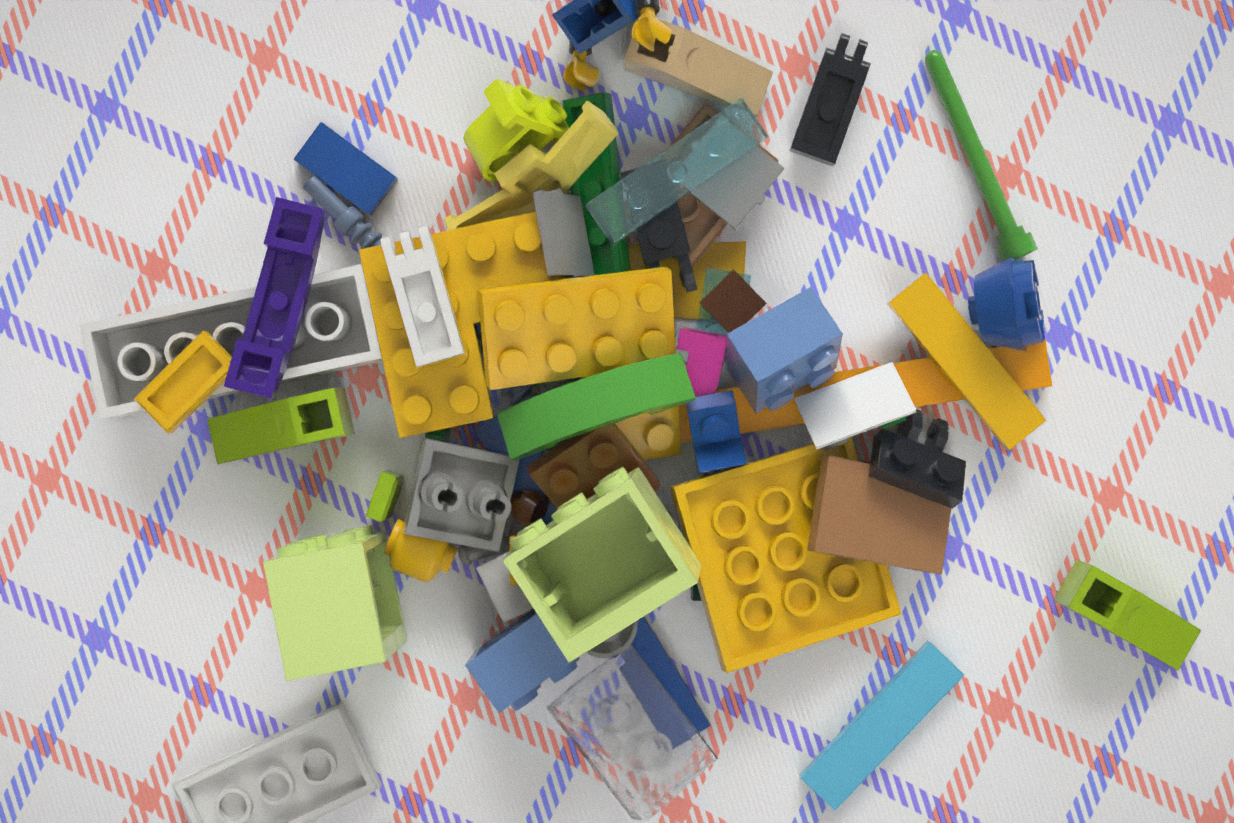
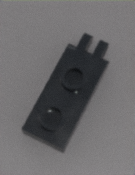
(831, 102)

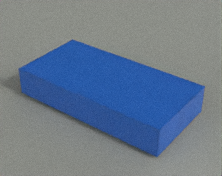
(346, 169)

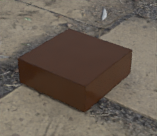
(732, 302)

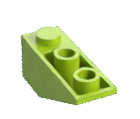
(281, 425)
(1127, 614)

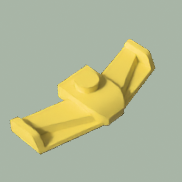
(535, 170)

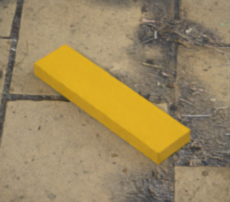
(966, 361)

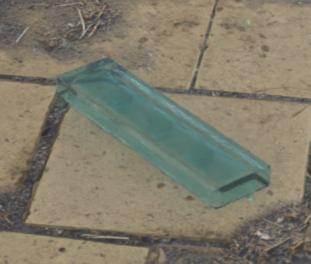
(676, 171)

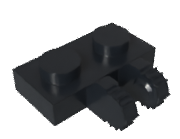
(916, 466)

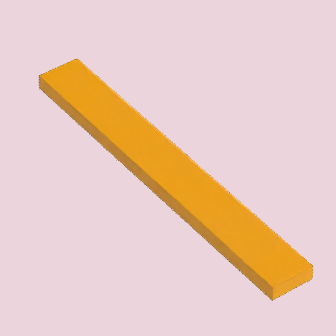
(920, 377)

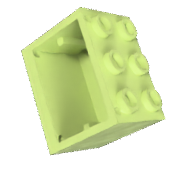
(602, 562)
(334, 603)

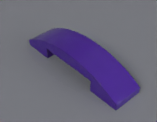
(279, 299)

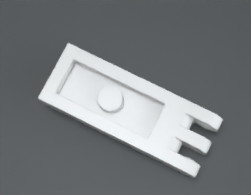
(423, 299)

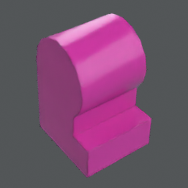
(704, 358)

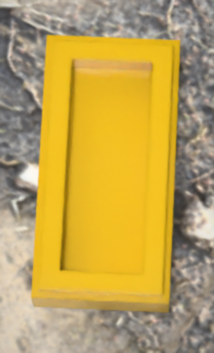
(186, 382)

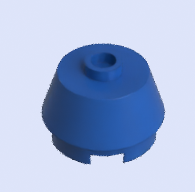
(1008, 305)

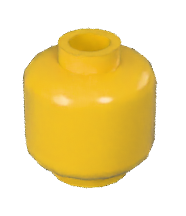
(418, 556)

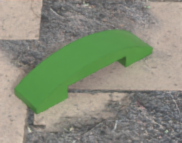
(595, 403)

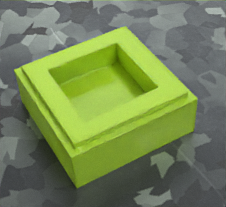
(385, 496)

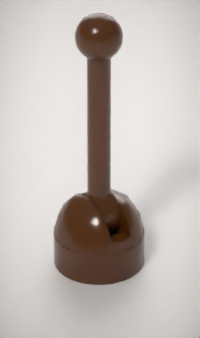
(528, 506)

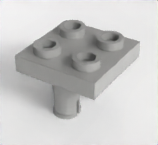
(461, 495)

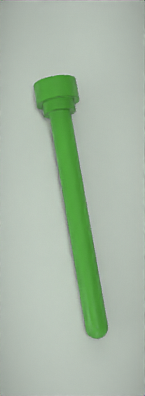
(1012, 238)

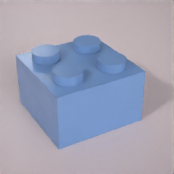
(784, 351)
(517, 663)

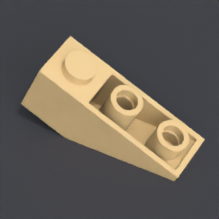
(700, 68)

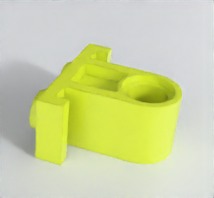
(512, 124)

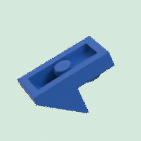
(715, 432)

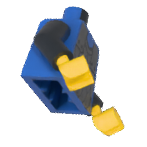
(595, 20)

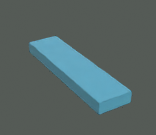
(881, 725)

